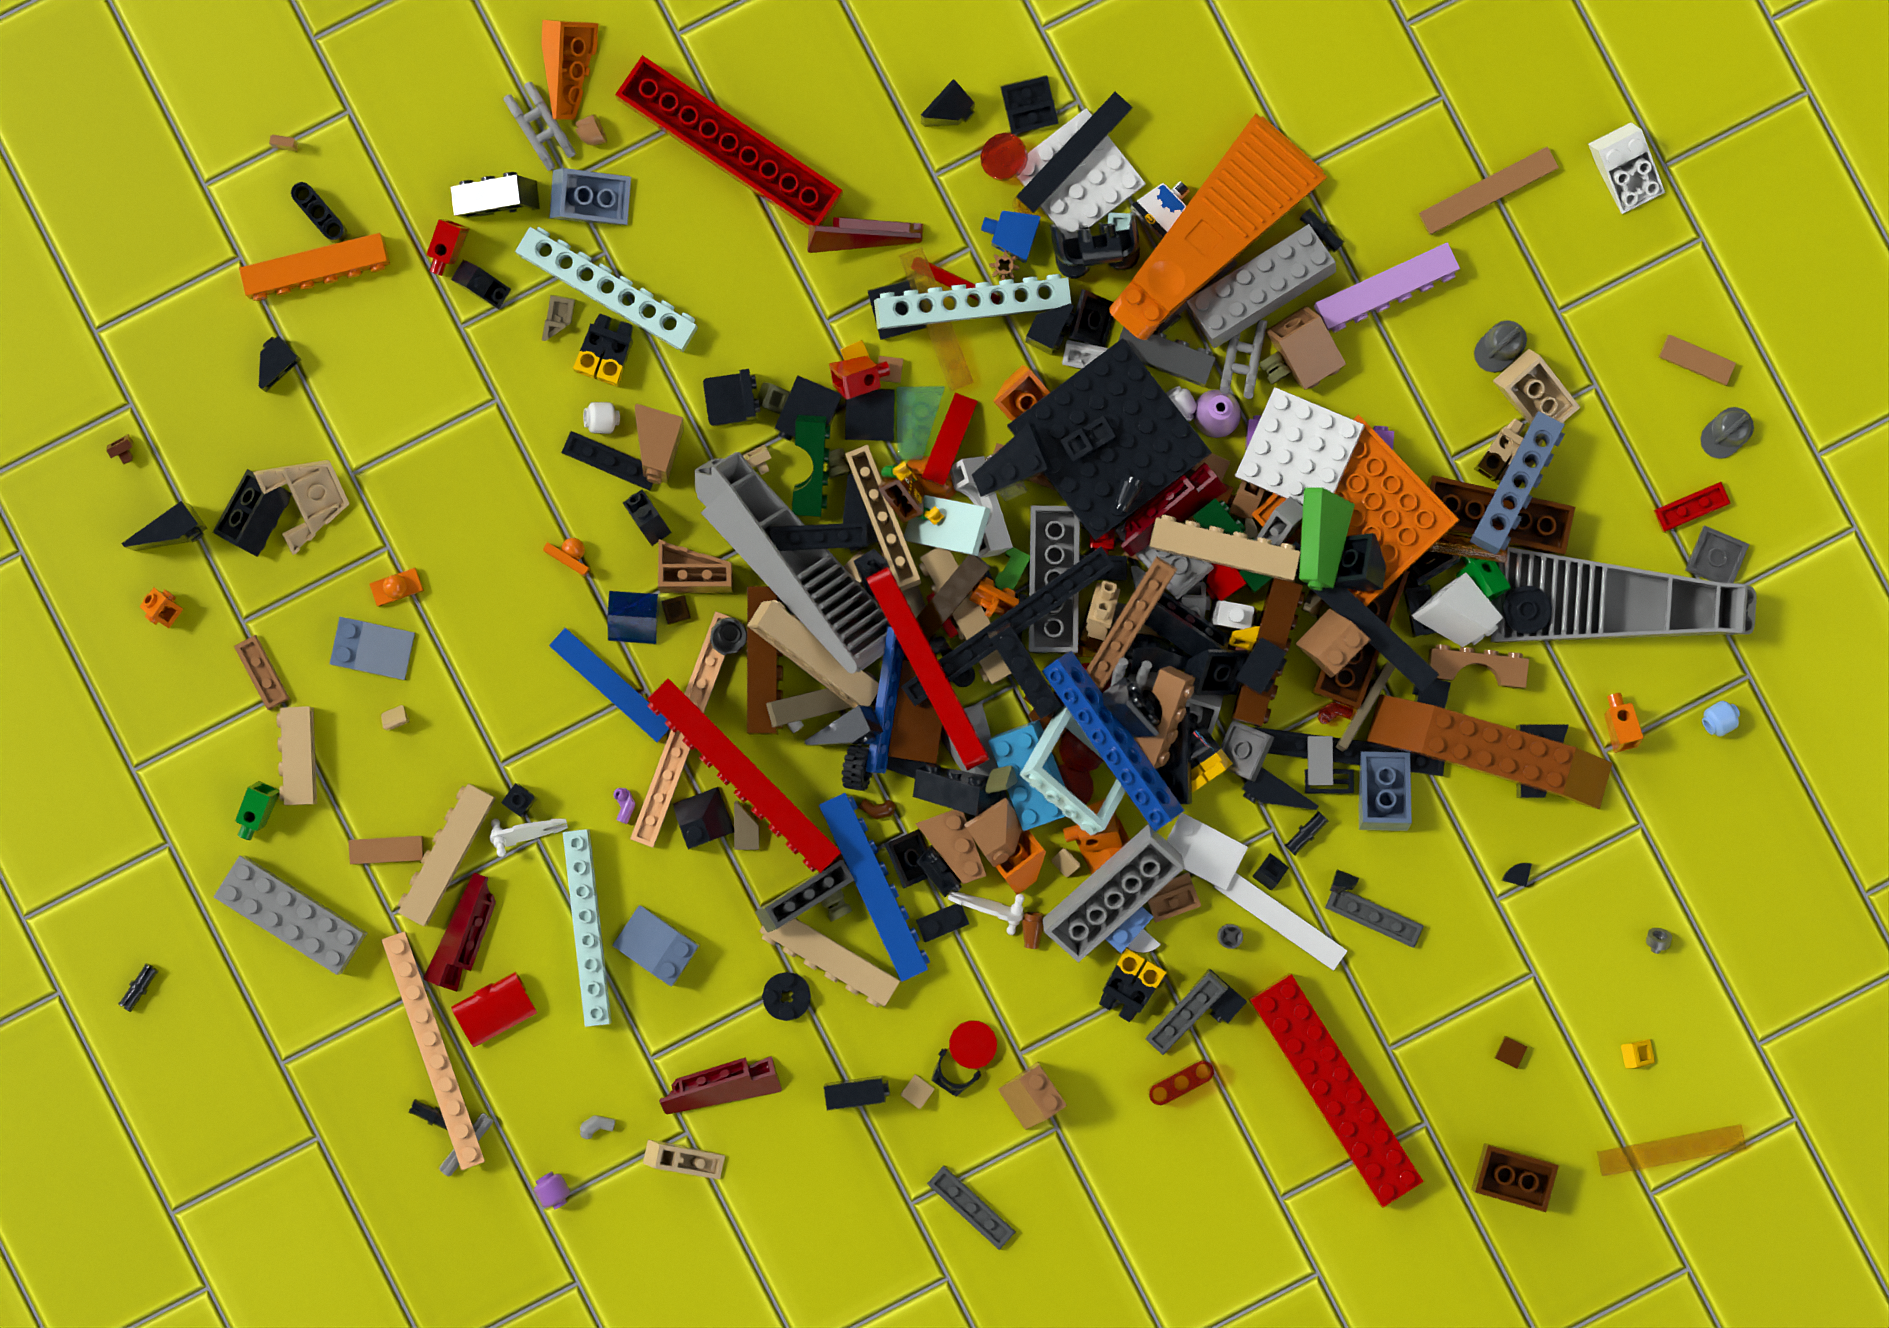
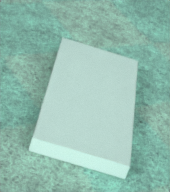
(957, 531)

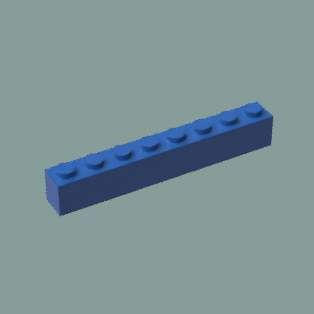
(873, 886)

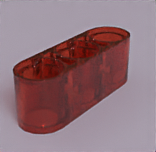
(1193, 1082)

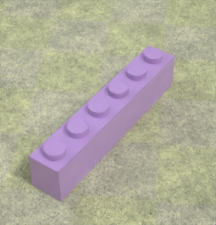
(1387, 287)

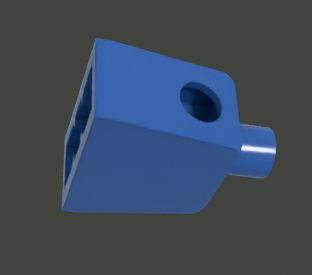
(1013, 233)

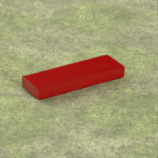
(1692, 506)

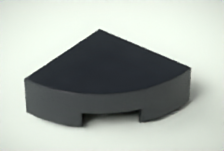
(1518, 874)
(1343, 881)

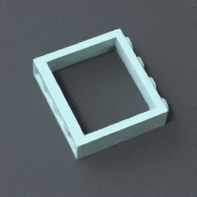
(1054, 791)

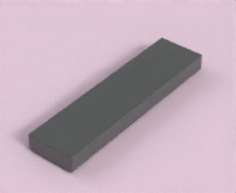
(1374, 917)
(1186, 1012)
(971, 1207)

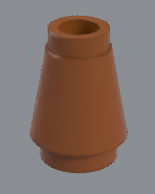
(1032, 929)

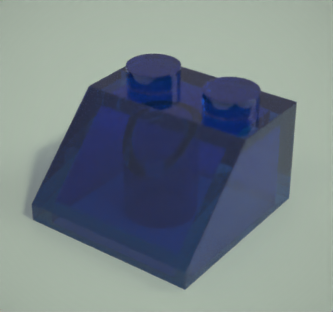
(633, 617)

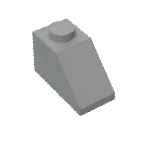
(1282, 522)

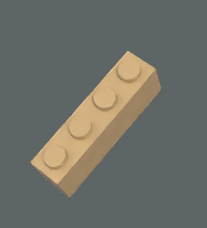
(298, 755)

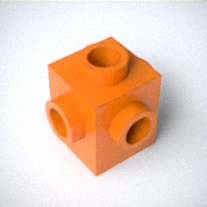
(161, 607)

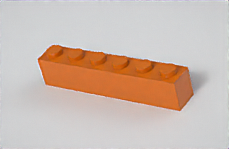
(314, 266)

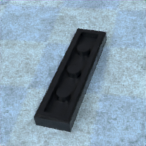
(606, 459)
(819, 536)

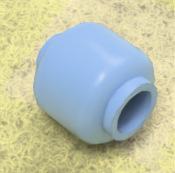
(1721, 718)

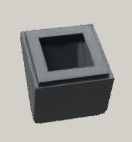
(1270, 872)

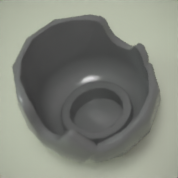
(728, 636)

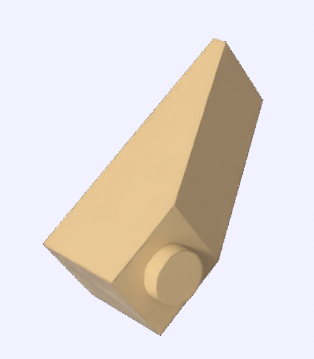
(683, 1159)

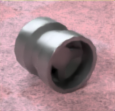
(1233, 936)

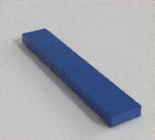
(609, 684)
(886, 702)

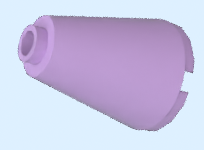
(1210, 420)

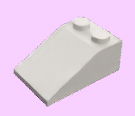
(1206, 851)

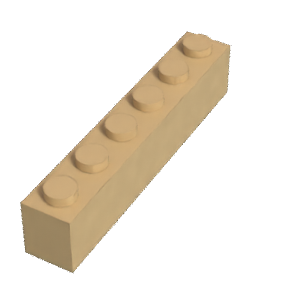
(883, 518)
(1224, 549)
(969, 616)
(804, 649)
(446, 855)
(835, 960)

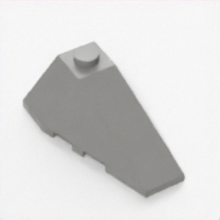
(977, 718)

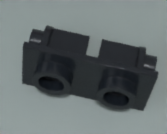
(939, 872)

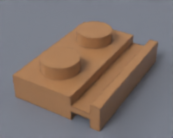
(1174, 898)

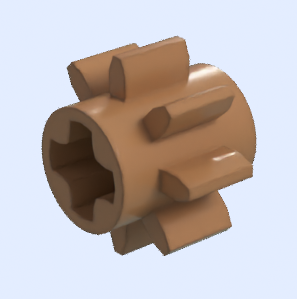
(1003, 273)

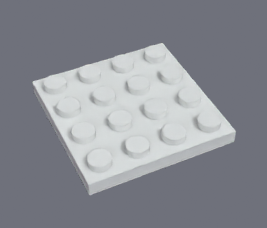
(1094, 186)
(1298, 447)

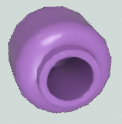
(552, 1190)

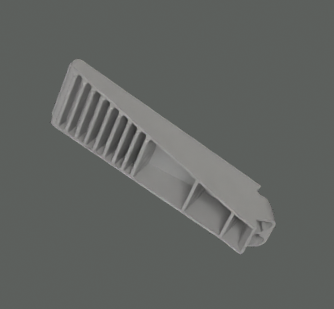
(806, 580)
(1622, 601)

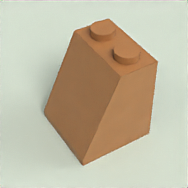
(1306, 347)
(658, 441)
(1332, 642)
(1032, 1096)

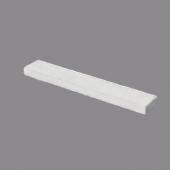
(1284, 921)

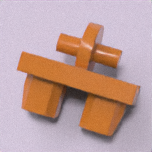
(992, 598)

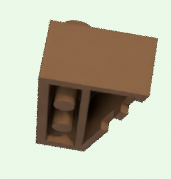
(692, 572)
(954, 844)

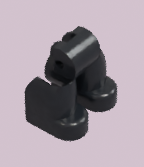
(1112, 247)

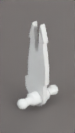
(522, 832)
(1011, 914)

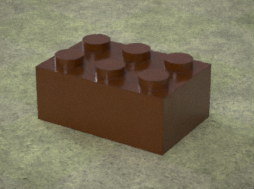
(1515, 1177)

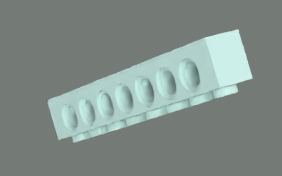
(530, 250)
(888, 318)
(587, 927)

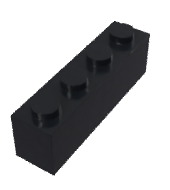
(1185, 627)
(1024, 669)

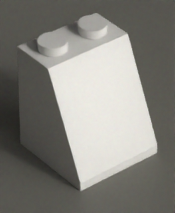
(1460, 612)

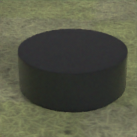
(965, 678)

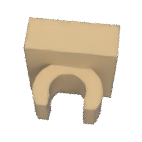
(757, 458)

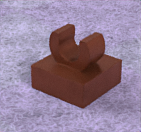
(121, 448)

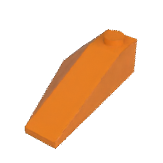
(566, 56)

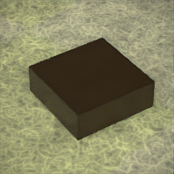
(676, 609)

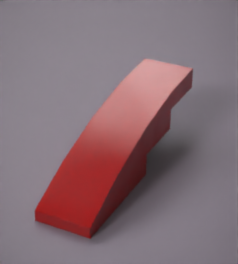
(949, 439)

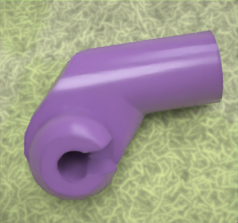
(626, 803)

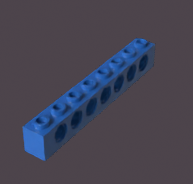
(1112, 741)

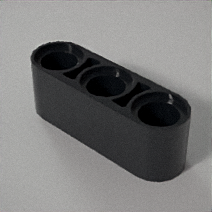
(313, 202)

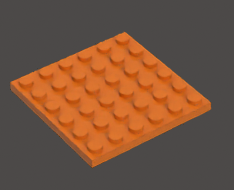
(1388, 503)

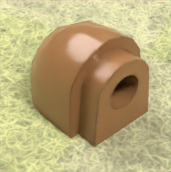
(591, 131)

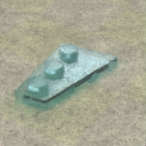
(915, 419)

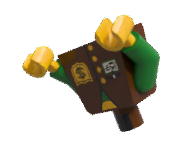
(906, 494)

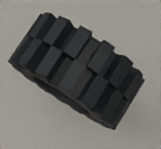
(854, 769)

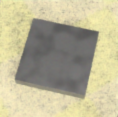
(1716, 556)
(1246, 749)

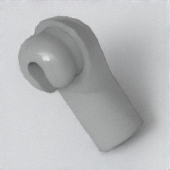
(595, 1123)

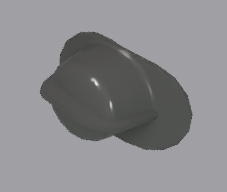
(1500, 346)
(1727, 432)

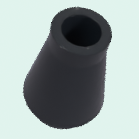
(1128, 492)

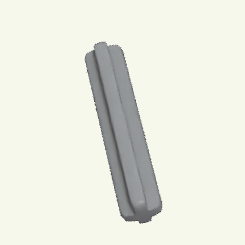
(480, 1127)

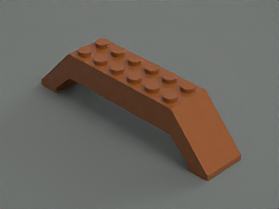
(1490, 749)

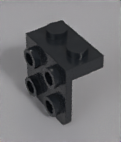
(731, 398)

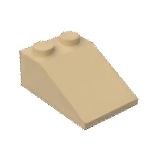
(1535, 388)

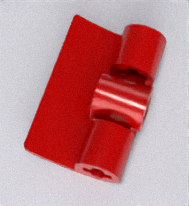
(493, 1009)

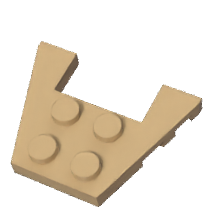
(315, 493)

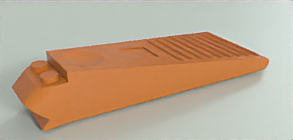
(1233, 208)

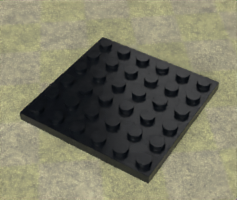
(1150, 444)

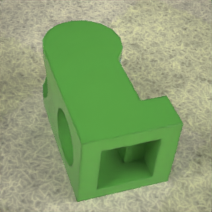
(1013, 569)

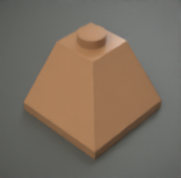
(996, 832)

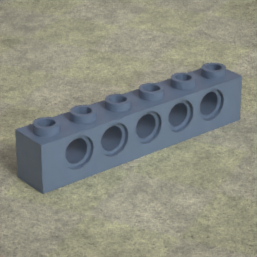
(1485, 534)

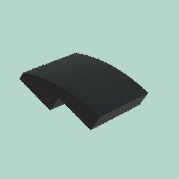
(1029, 104)
(898, 289)
(871, 416)

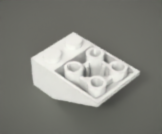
(1627, 167)

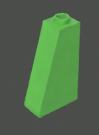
(1323, 536)

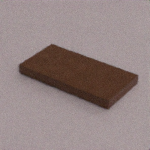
(915, 728)

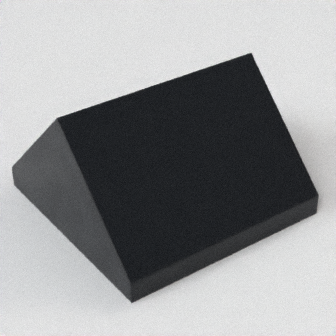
(1091, 320)
(1430, 565)
(904, 854)

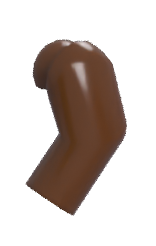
(878, 811)

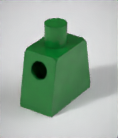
(1486, 576)
(260, 800)

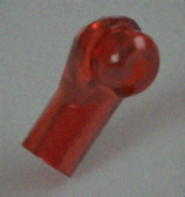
(1333, 710)

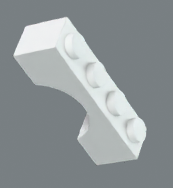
(996, 536)

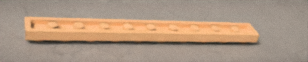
(675, 750)
(433, 1050)

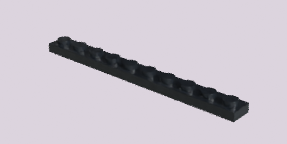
(1020, 618)

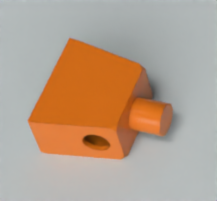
(1626, 733)
(1102, 840)

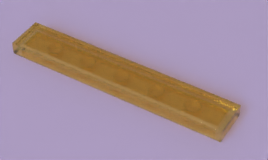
(941, 334)
(1671, 1150)

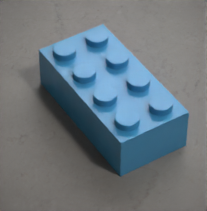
(1015, 749)

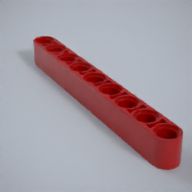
(928, 668)

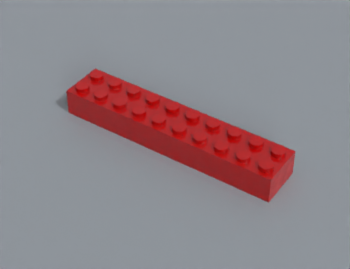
(728, 144)
(743, 775)
(1336, 1090)

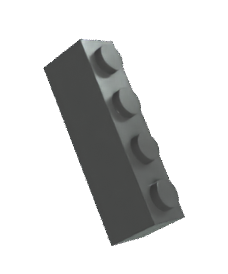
(1171, 357)
(804, 896)

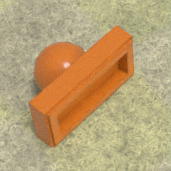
(571, 551)
(396, 587)

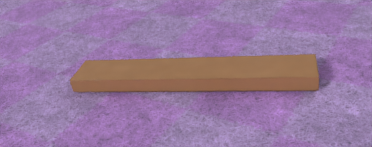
(1488, 190)
(1130, 621)

